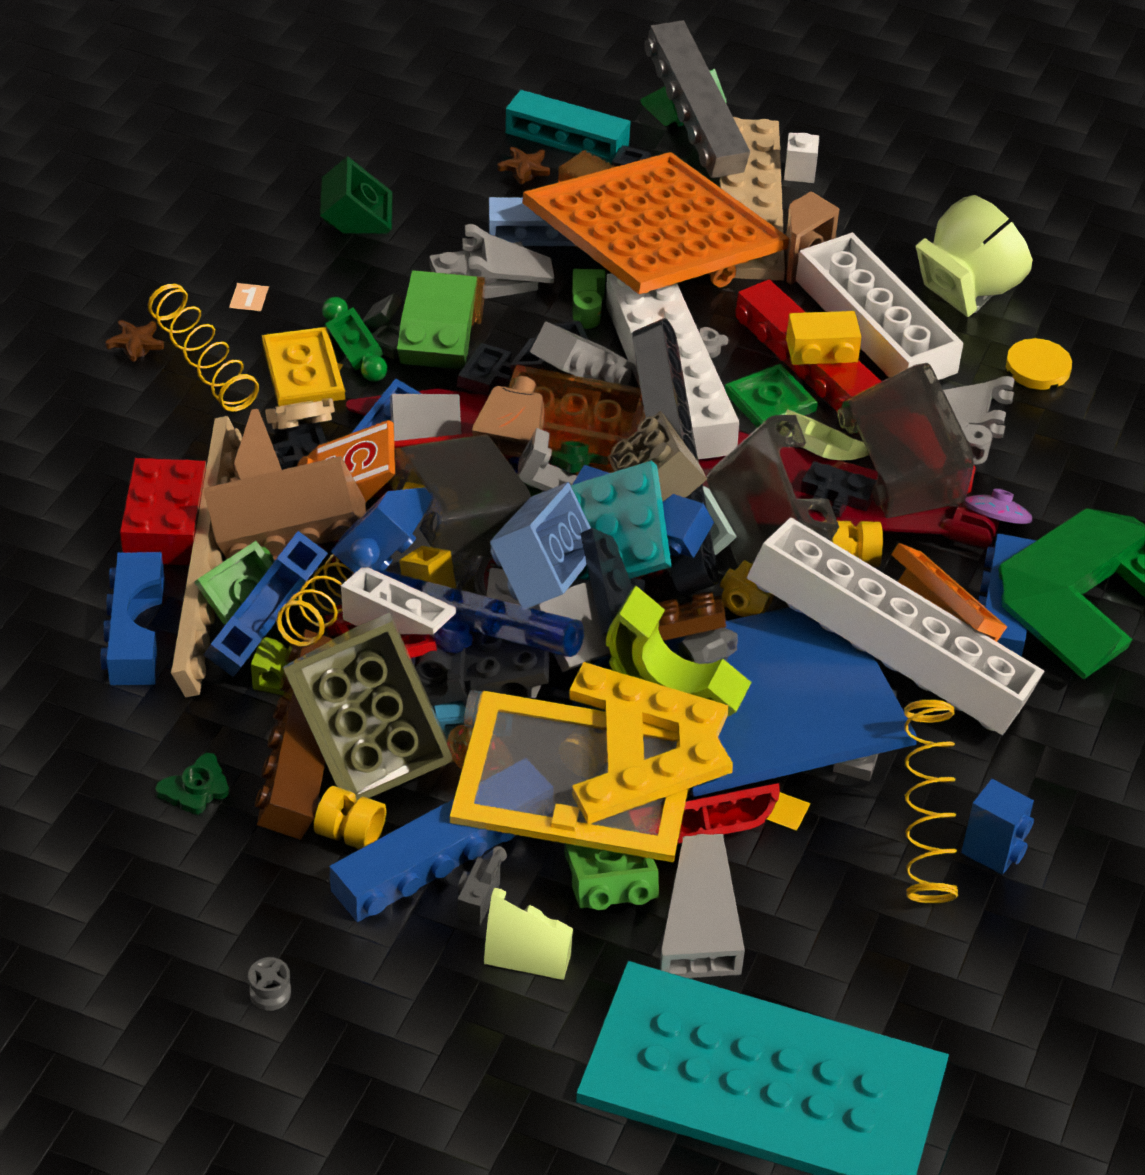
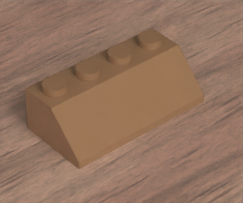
(273, 506)

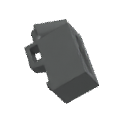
(477, 887)

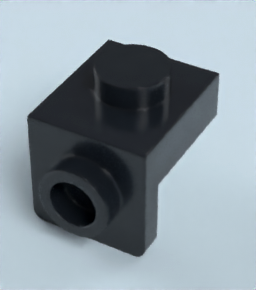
(558, 684)

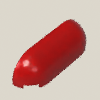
(729, 811)

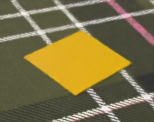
(789, 811)

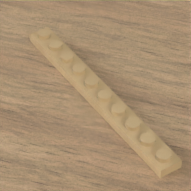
(197, 613)

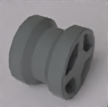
(265, 974)

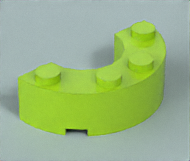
(641, 653)

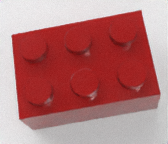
(163, 508)

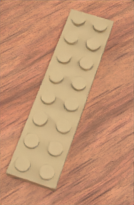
(760, 191)

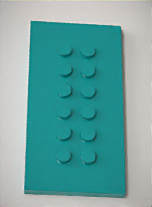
(762, 1077)

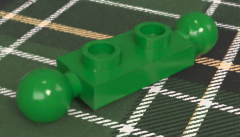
(354, 339)

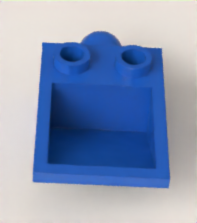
(383, 530)

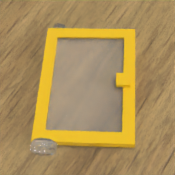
(524, 770)

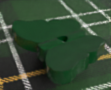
(574, 456)
(196, 786)

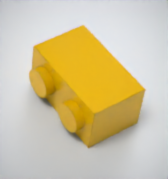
(823, 337)

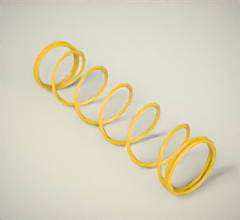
(176, 314)
(320, 624)
(918, 717)

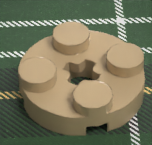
(288, 415)

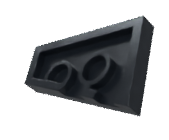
(607, 575)

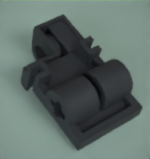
(483, 666)

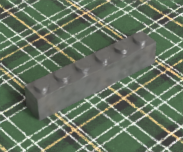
(697, 99)

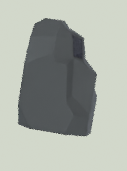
(709, 646)

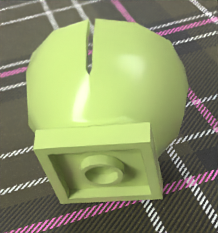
(961, 265)

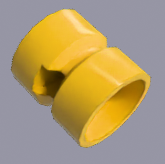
(862, 541)
(345, 816)

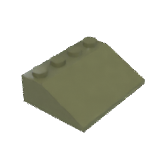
(368, 709)

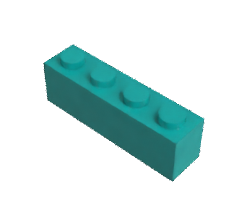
(566, 126)

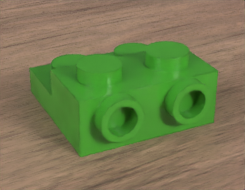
(234, 579)
(610, 877)

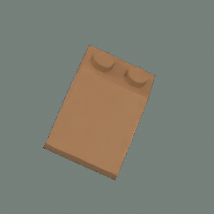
(255, 451)

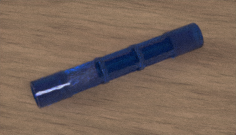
(505, 619)

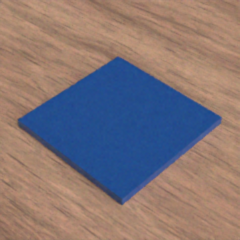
(807, 702)

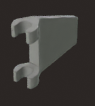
(505, 259)
(974, 401)

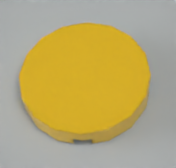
(1038, 363)

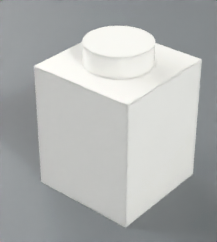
(801, 157)

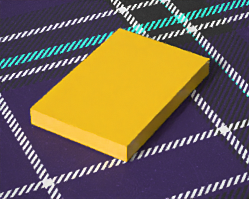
(303, 366)

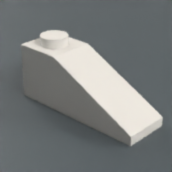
(373, 594)

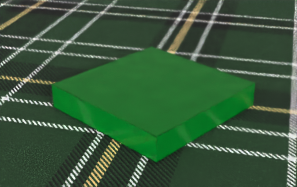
(770, 394)

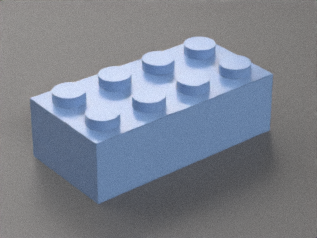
(542, 546)

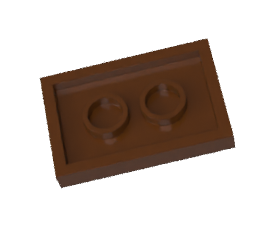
(700, 615)

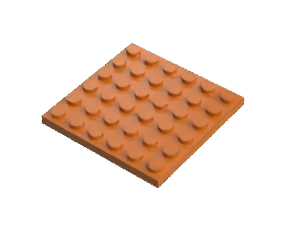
(655, 222)

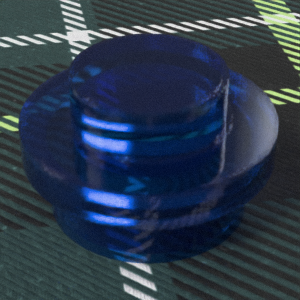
(453, 636)

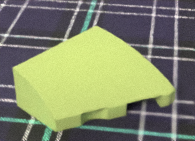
(828, 441)
(526, 939)

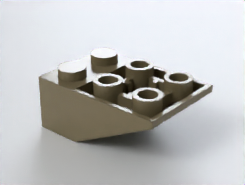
(661, 444)

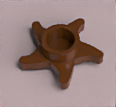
(524, 166)
(135, 340)

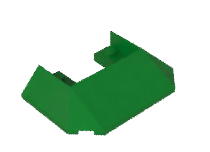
(1052, 574)

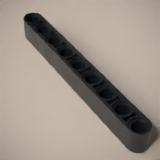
(665, 391)

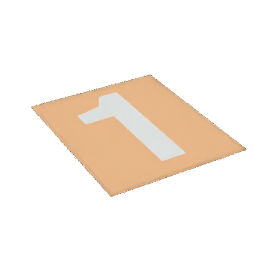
(249, 297)

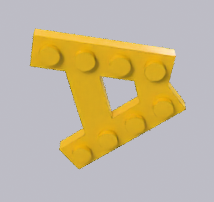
(629, 777)

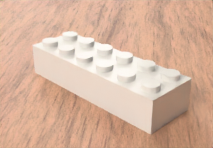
(891, 318)

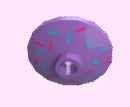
(999, 507)

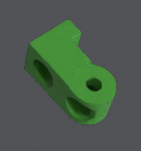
(587, 296)

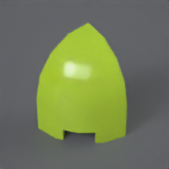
(268, 666)

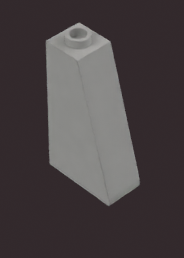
(703, 917)

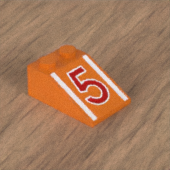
(366, 453)

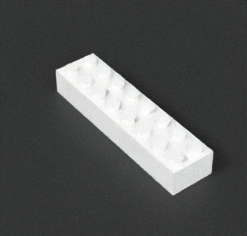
(710, 409)
(895, 625)

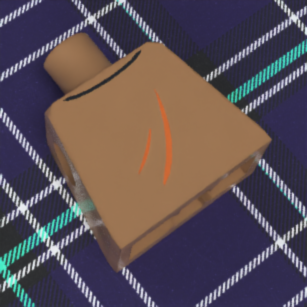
(511, 416)

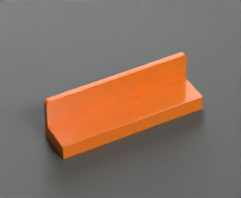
(939, 588)

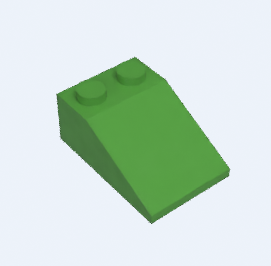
(437, 320)

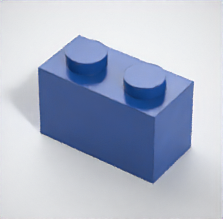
(998, 827)

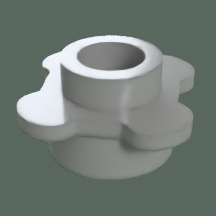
(713, 341)

